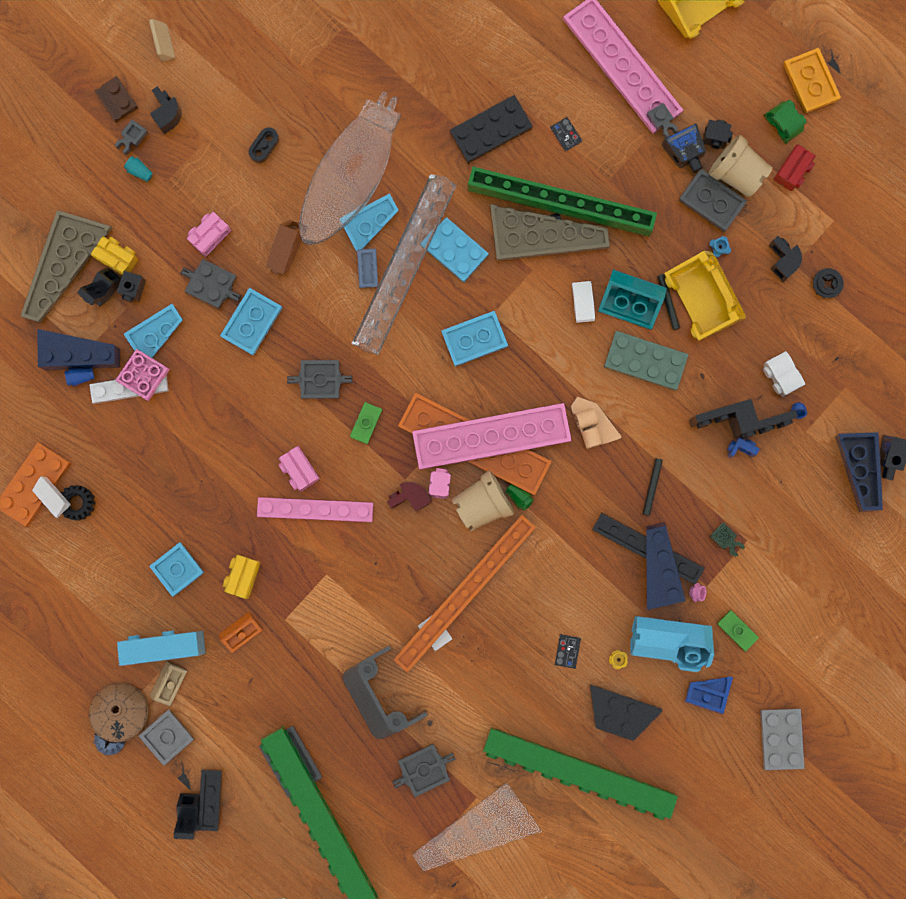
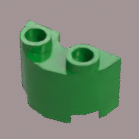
(786, 120)

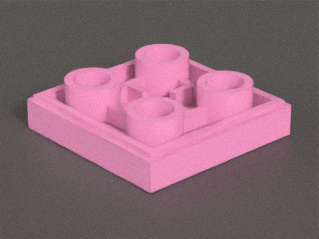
(142, 375)

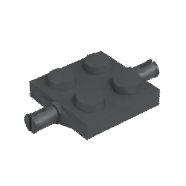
(210, 284)
(320, 379)
(423, 770)

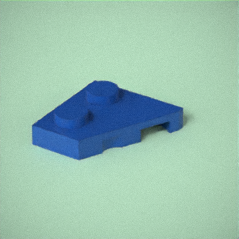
(709, 694)

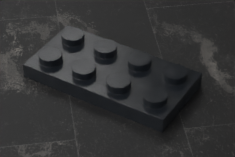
(491, 129)

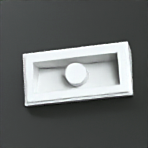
(50, 496)

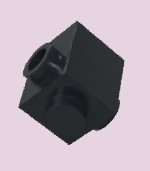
(717, 134)
(131, 287)

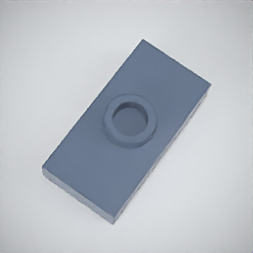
(367, 268)

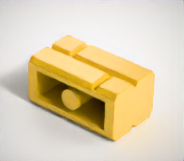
(114, 256)
(241, 577)

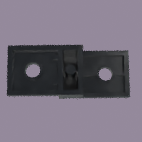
(743, 419)

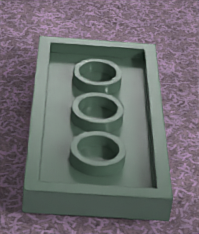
(646, 360)

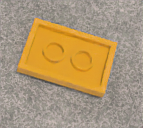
(811, 80)

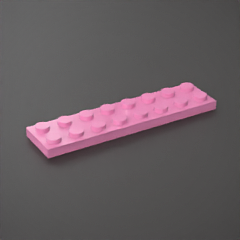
(620, 61)
(491, 436)

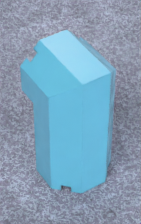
(675, 641)

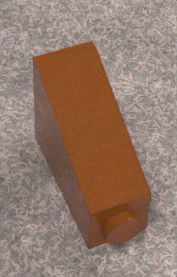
(284, 247)

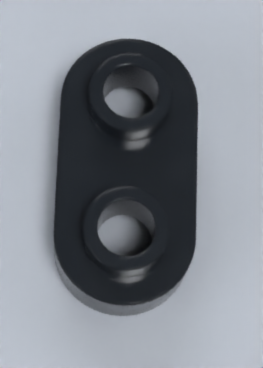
(262, 145)

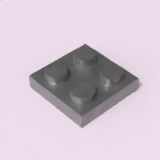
(166, 737)

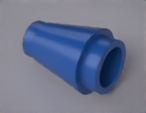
(77, 376)

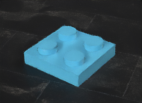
(176, 569)

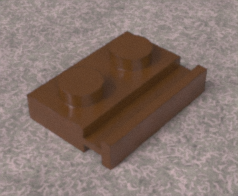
(116, 99)

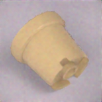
(741, 167)
(483, 502)

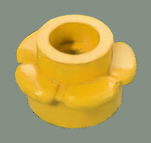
(613, 659)

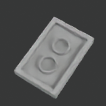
(782, 739)

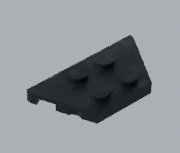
(621, 714)

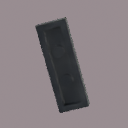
(210, 800)

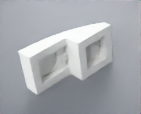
(583, 301)

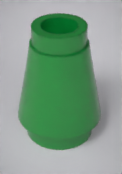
(520, 497)

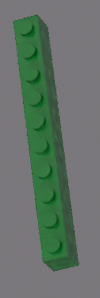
(561, 201)
(580, 773)
(317, 815)

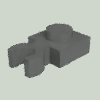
(661, 118)
(133, 135)

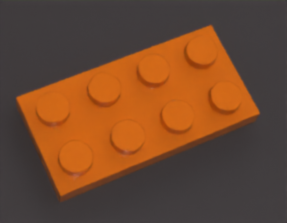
(18, 498)

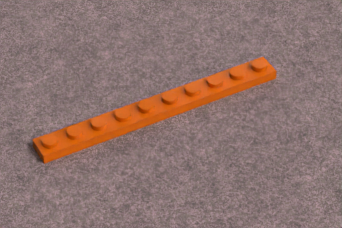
(464, 593)

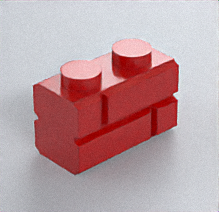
(794, 167)

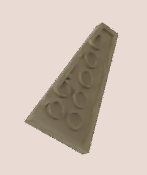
(533, 235)
(62, 258)

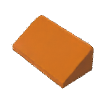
(240, 632)

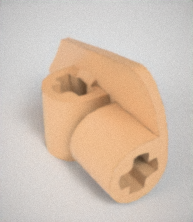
(593, 423)

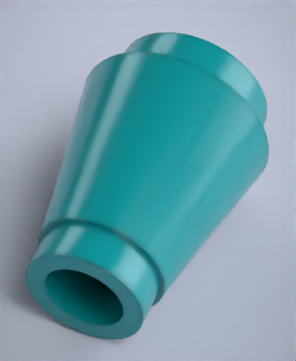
(138, 169)

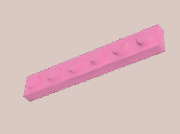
(315, 509)

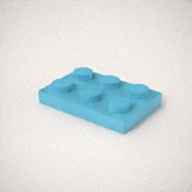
(456, 250)
(251, 321)
(474, 338)

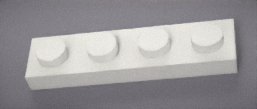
(113, 391)

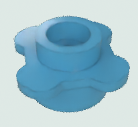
(723, 241)

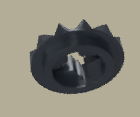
(828, 274)

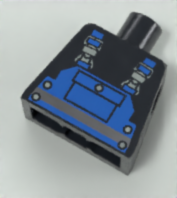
(686, 148)
(892, 448)

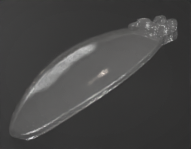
(349, 172)

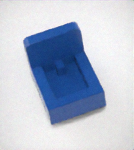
(745, 446)

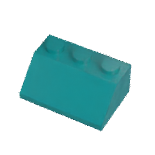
(632, 299)

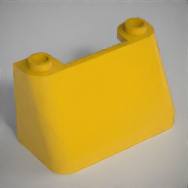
(691, 14)
(705, 294)

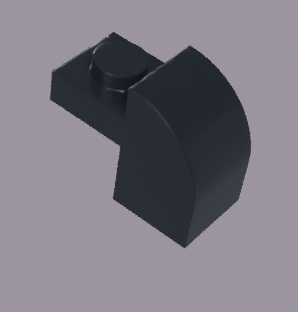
(168, 114)
(789, 261)
(101, 288)
(187, 816)

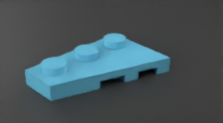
(370, 221)
(154, 331)

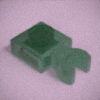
(724, 537)

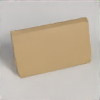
(162, 40)
(168, 683)

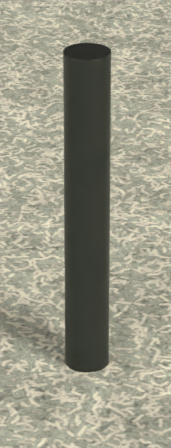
(669, 303)
(652, 487)

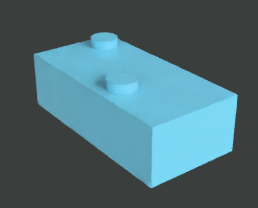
(161, 647)

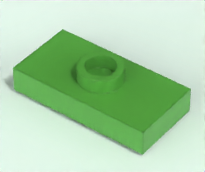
(366, 423)
(737, 630)

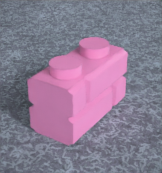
(208, 233)
(299, 469)
(440, 484)

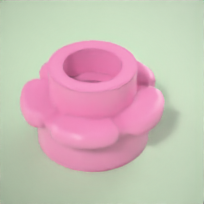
(698, 592)

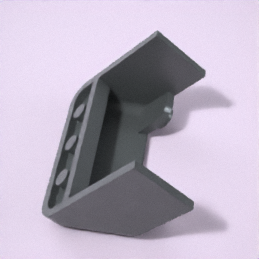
(357, 683)

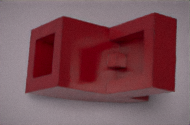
(414, 493)

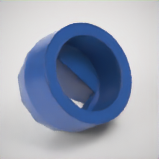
(800, 409)

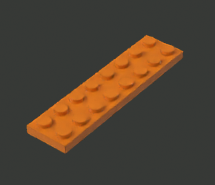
(518, 468)

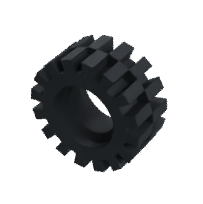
(87, 506)

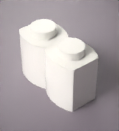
(783, 374)

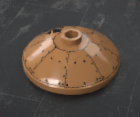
(131, 715)

